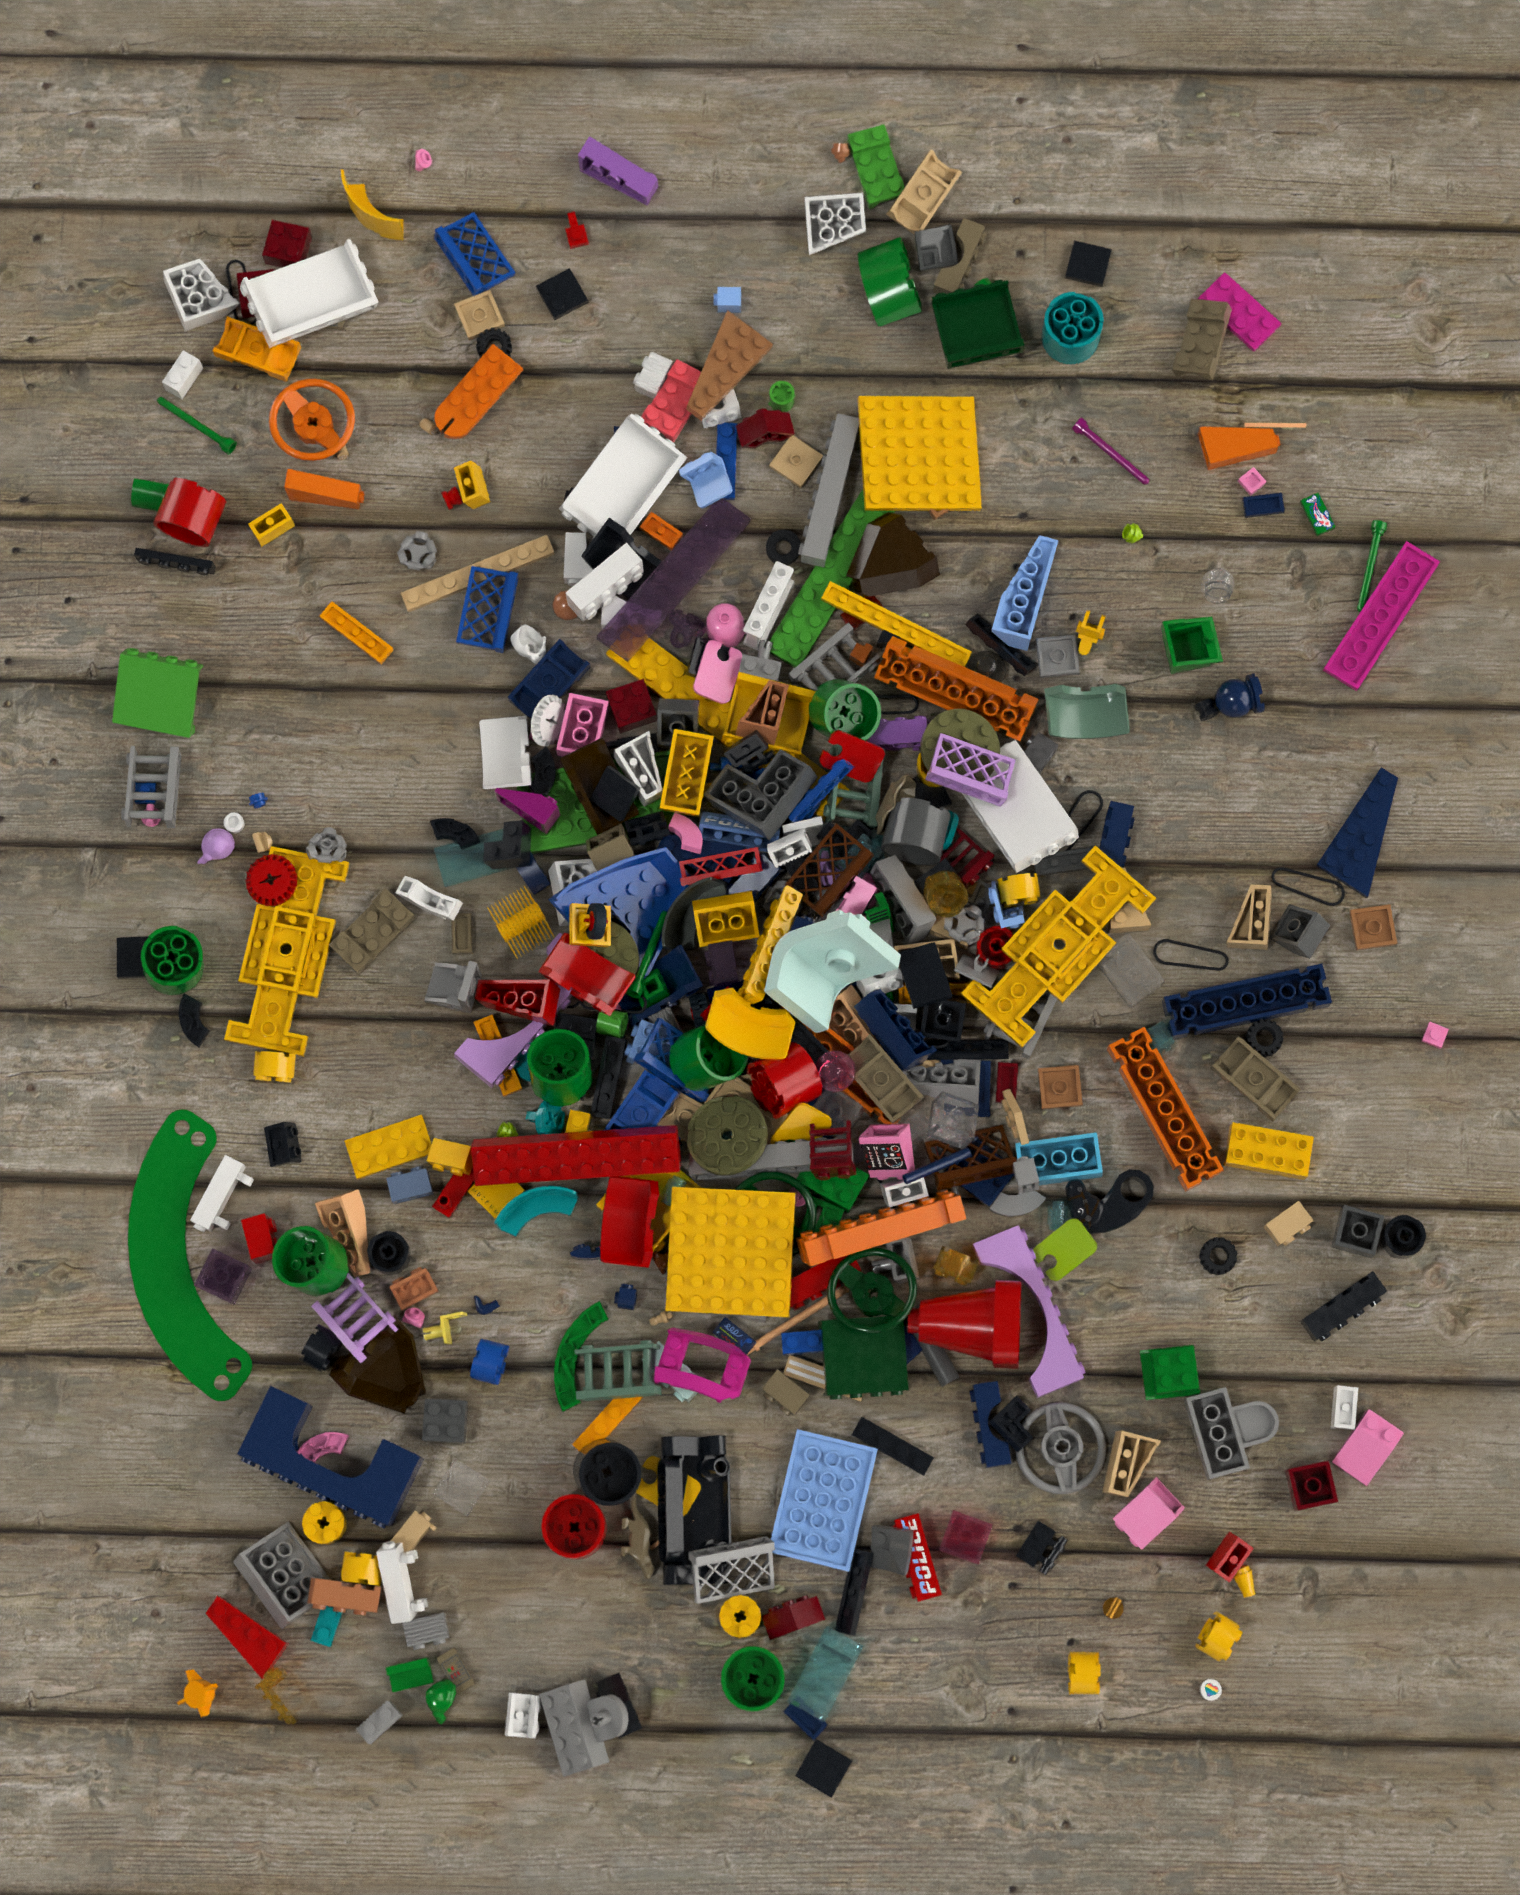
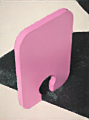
(716, 677)

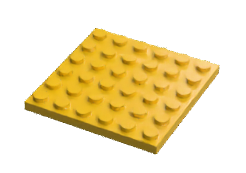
(919, 453)
(730, 1251)

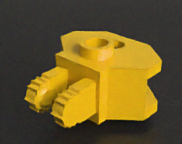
(1089, 633)

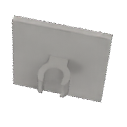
(976, 970)

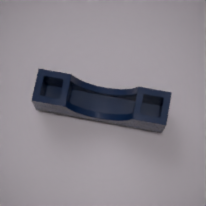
(995, 1451)

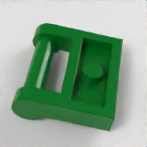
(830, 1215)

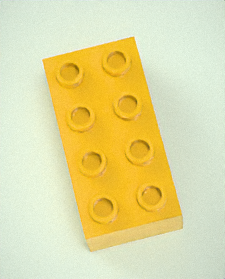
(686, 772)
(1268, 1151)

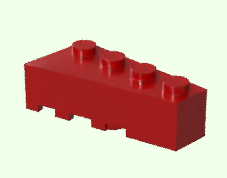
(522, 998)

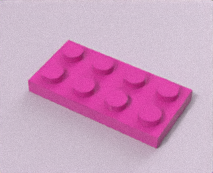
(1248, 317)

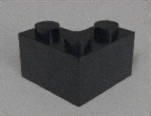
(513, 850)
(615, 1686)

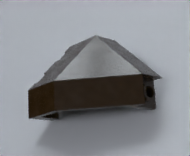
(891, 558)
(389, 1373)

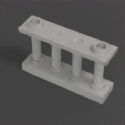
(830, 649)
(169, 796)
(1044, 1011)

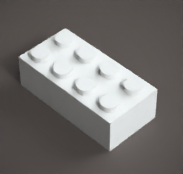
(605, 582)

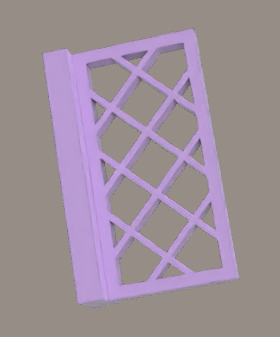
(963, 783)

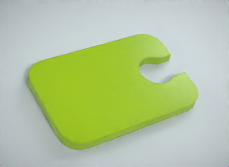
(1069, 1245)

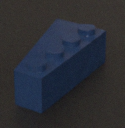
(709, 848)

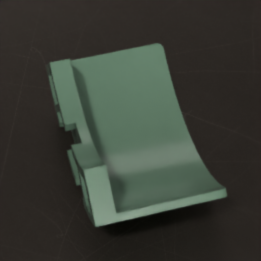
(1087, 713)

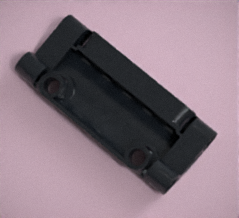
(710, 1510)

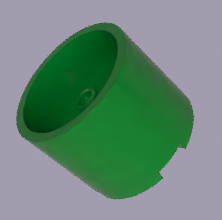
(860, 712)
(170, 976)
(554, 1053)
(704, 1061)
(295, 1257)
(737, 1671)

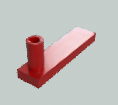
(453, 1193)

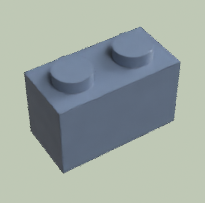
(409, 1185)

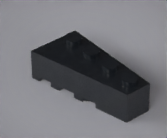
(1344, 1306)

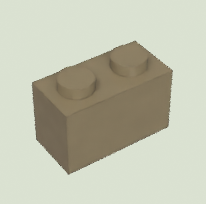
(785, 1393)

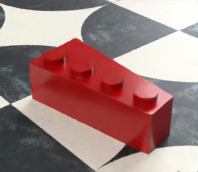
(249, 1637)

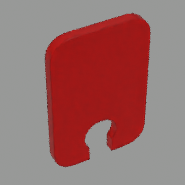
(860, 753)

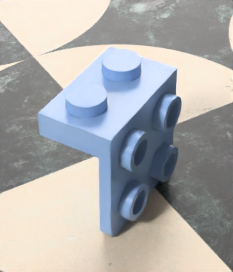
(707, 479)
(1010, 917)
(640, 1033)

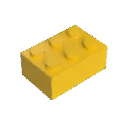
(725, 918)

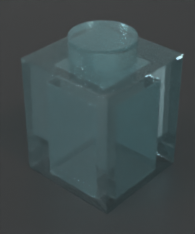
(1160, 1038)

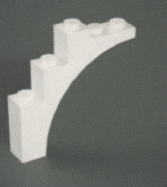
(576, 569)

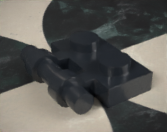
(747, 748)
(653, 824)
(1035, 1544)

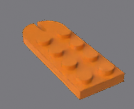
(476, 393)

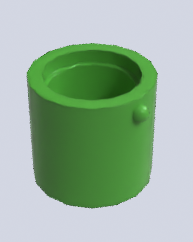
(781, 396)
(612, 1025)

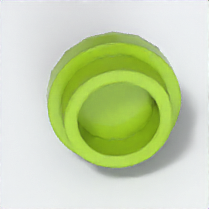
(1132, 533)
(506, 1130)

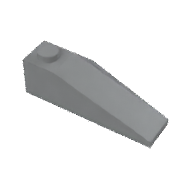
(957, 1078)

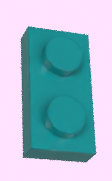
(326, 1626)

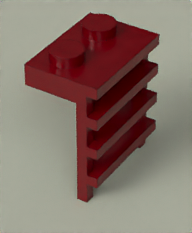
(981, 862)
(834, 1163)

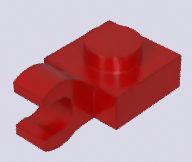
(576, 233)

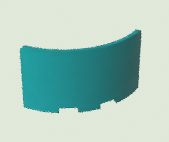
(534, 1203)

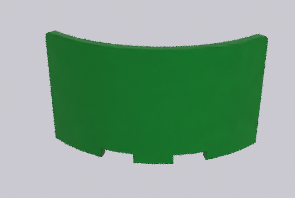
(887, 282)

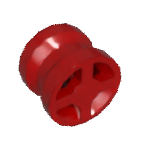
(452, 498)

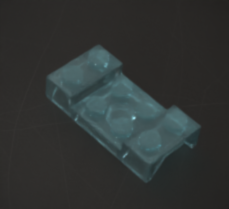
(825, 1674)

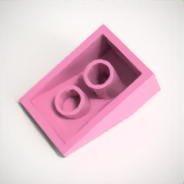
(1367, 1447)

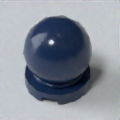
(1238, 697)

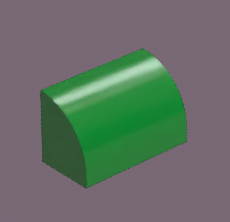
(147, 494)

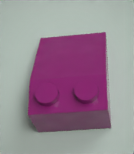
(532, 807)

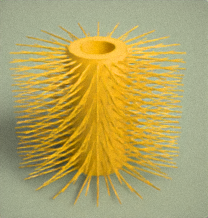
(521, 921)

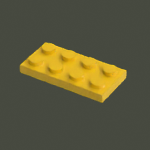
(389, 1147)

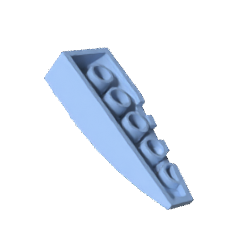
(1024, 595)

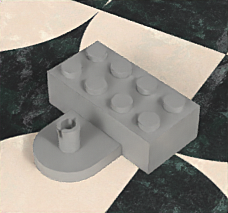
(1226, 1430)
(582, 1725)

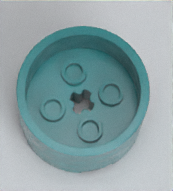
(1068, 342)

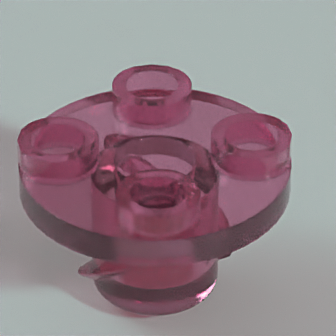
(836, 1070)

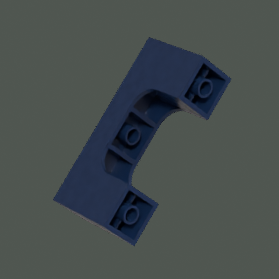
(274, 1446)

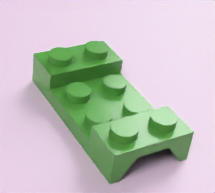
(875, 165)

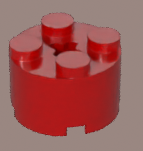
(988, 940)

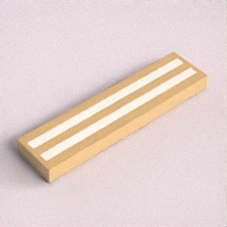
(808, 1373)

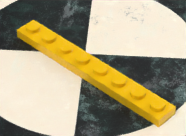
(895, 624)

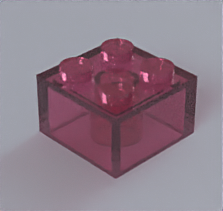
(965, 1537)

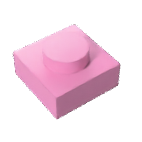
(1252, 481)
(1435, 1035)

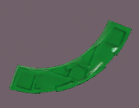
(566, 1358)

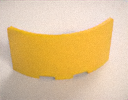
(368, 215)
(747, 1029)

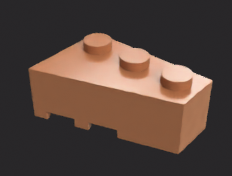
(765, 713)
(343, 1596)

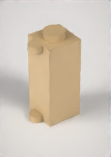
(413, 1530)

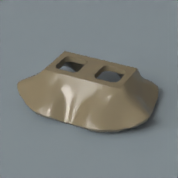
(899, 789)

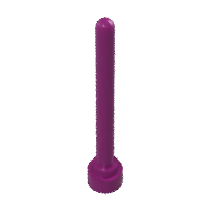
(1081, 427)

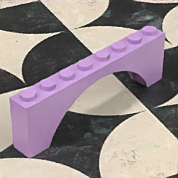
(494, 1057)
(1010, 1253)

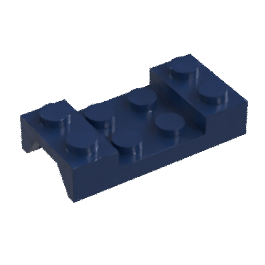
(550, 676)

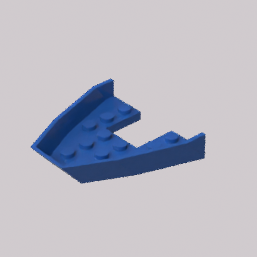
(635, 890)

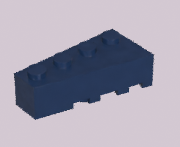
(893, 1031)

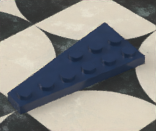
(1357, 844)

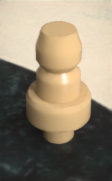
(663, 1317)

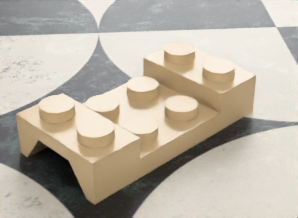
(923, 193)

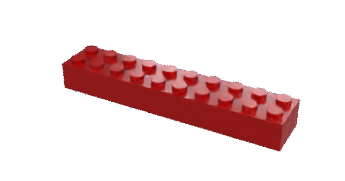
(576, 1155)

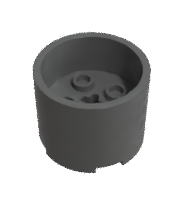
(916, 832)

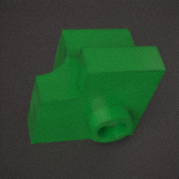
(654, 989)

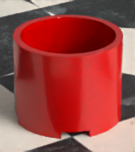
(189, 512)
(785, 1082)
(557, 1528)

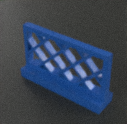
(458, 258)
(503, 616)
(658, 1066)

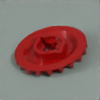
(282, 886)

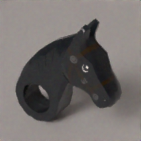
(1113, 1210)

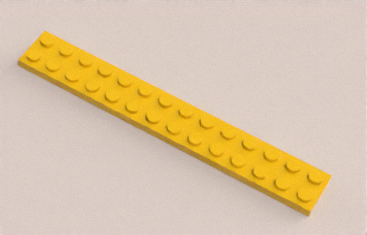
(669, 680)

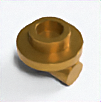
(1113, 1608)

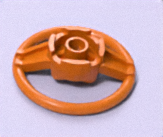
(305, 413)

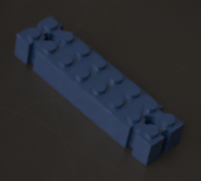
(1246, 1001)

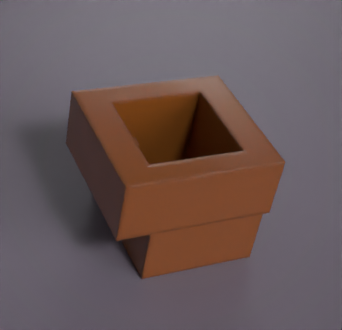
(861, 654)

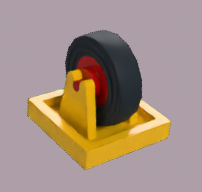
(590, 925)

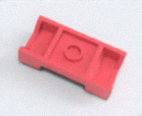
(669, 406)

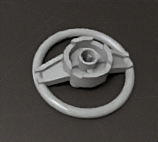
(1063, 1463)

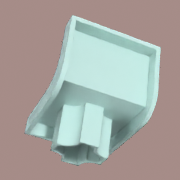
(822, 959)

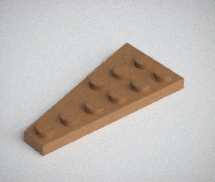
(729, 360)

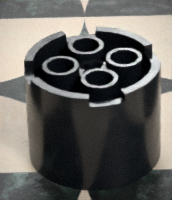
(613, 1487)

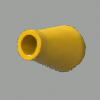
(1244, 1580)

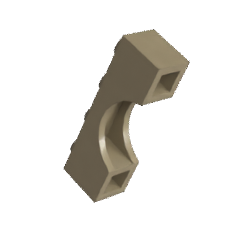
(968, 238)

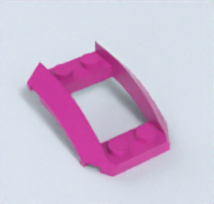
(673, 1355)

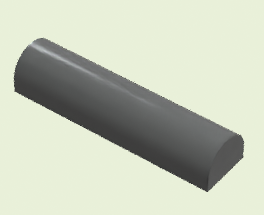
(938, 1360)

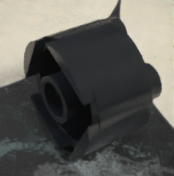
(1407, 1226)
(384, 1242)
(320, 1349)

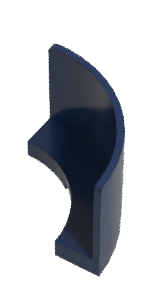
(679, 978)

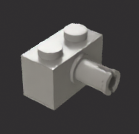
(761, 664)
(903, 1248)

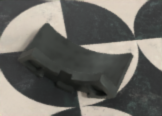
(679, 923)

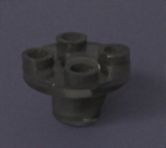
(988, 664)

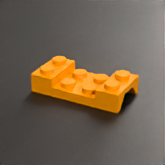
(249, 347)

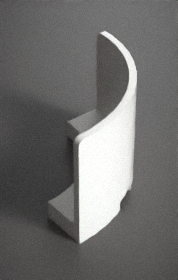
(505, 752)

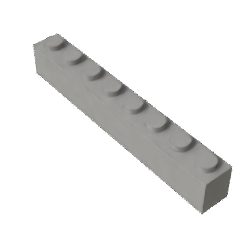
(830, 490)
(776, 1157)

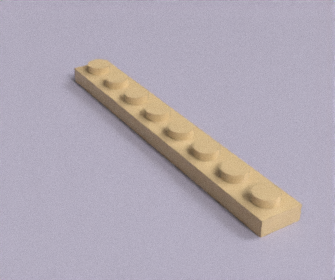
(458, 580)

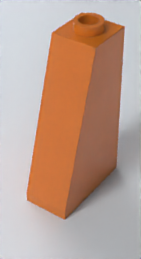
(1234, 445)
(322, 490)

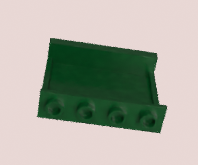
(977, 324)
(861, 1361)

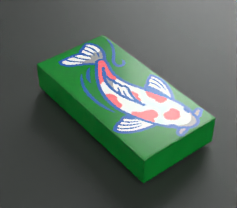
(1317, 514)

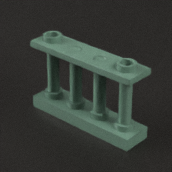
(870, 797)
(628, 1389)

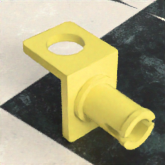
(443, 1329)

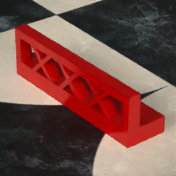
(720, 874)

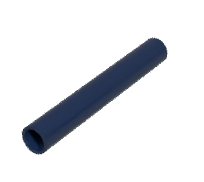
(936, 1165)

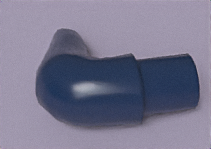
(487, 1308)

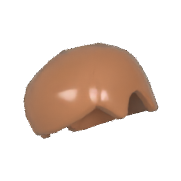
(561, 607)

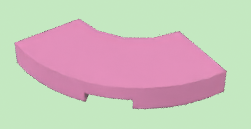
(687, 832)
(323, 1444)

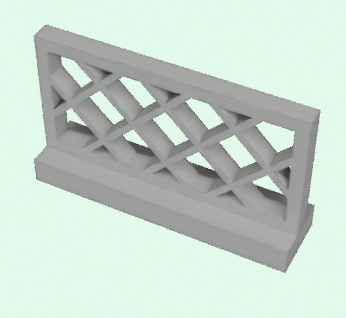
(734, 1552)

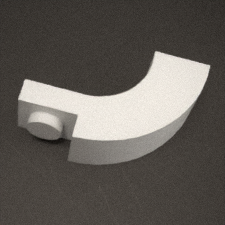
(428, 899)

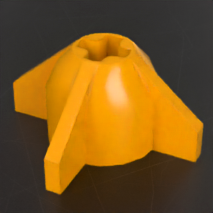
(198, 1693)

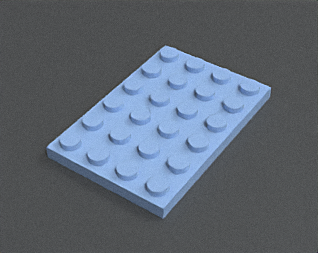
(823, 1500)

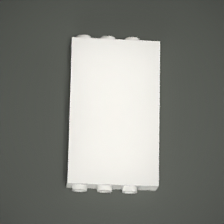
(310, 294)
(624, 478)
(1030, 819)

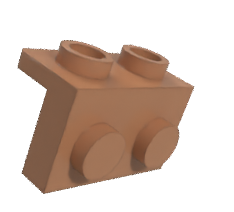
(413, 1288)

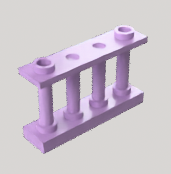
(336, 1323)

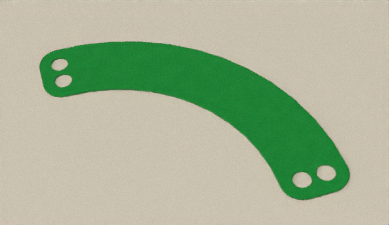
(161, 1262)

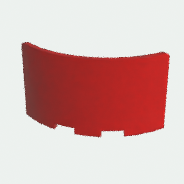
(587, 975)
(627, 1221)

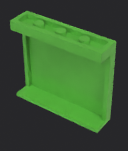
(156, 692)

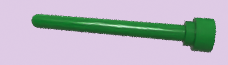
(227, 444)
(1378, 529)
(635, 989)

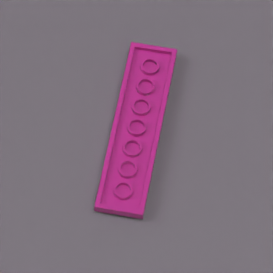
(1381, 616)

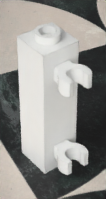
(218, 1193)
(397, 1583)

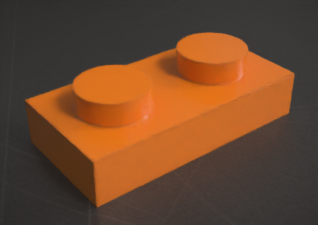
(661, 531)

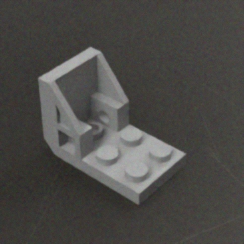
(454, 986)

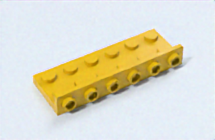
(775, 927)

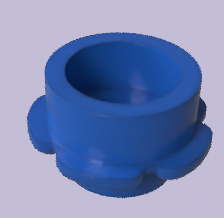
(258, 800)

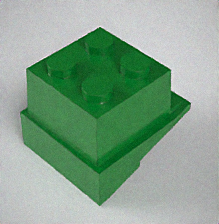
(1190, 644)
(1169, 1372)

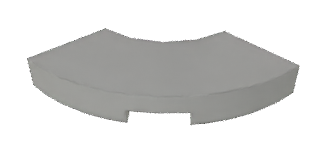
(1017, 1204)

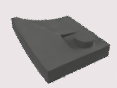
(935, 247)
(891, 1548)

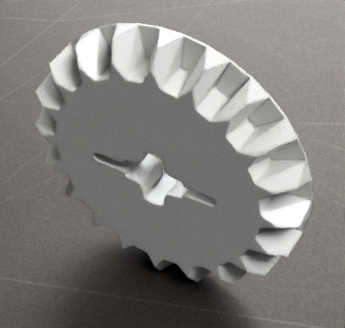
(543, 731)

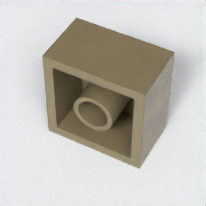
(609, 847)

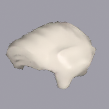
(529, 643)

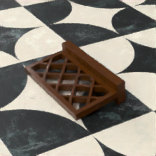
(845, 877)
(978, 1171)

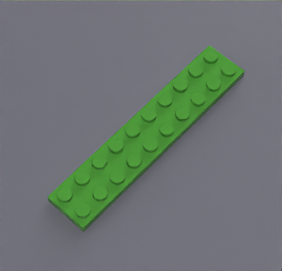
(808, 613)

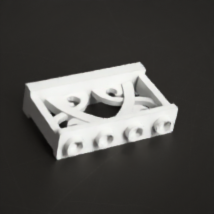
(768, 605)

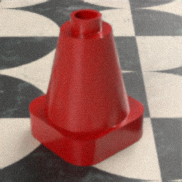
(974, 1323)

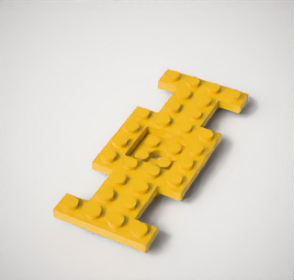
(1037, 960)
(280, 975)

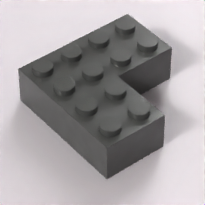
(765, 801)

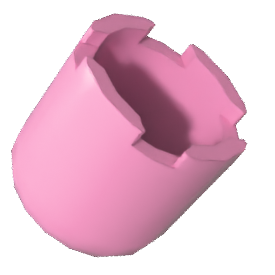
(725, 625)

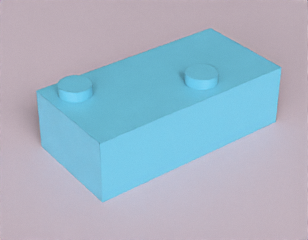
(1064, 1158)

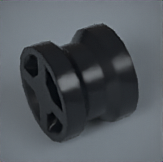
(1206, 709)

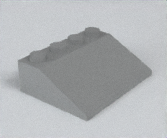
(281, 1573)

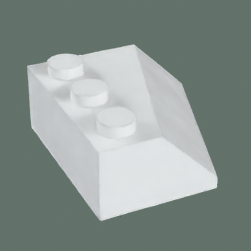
(833, 219)
(197, 294)
(566, 872)

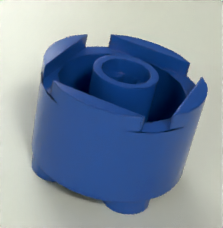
(489, 1361)

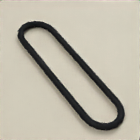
(899, 696)

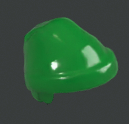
(440, 1698)

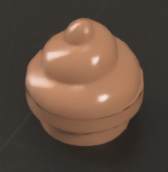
(840, 151)

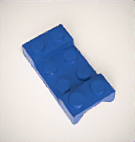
(644, 1103)

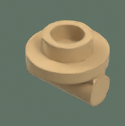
(262, 841)

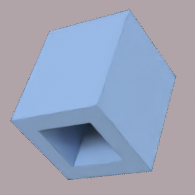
(728, 299)

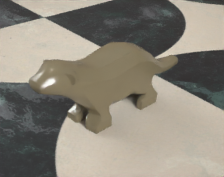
(639, 1540)

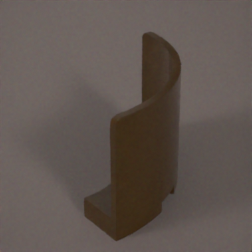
(584, 771)

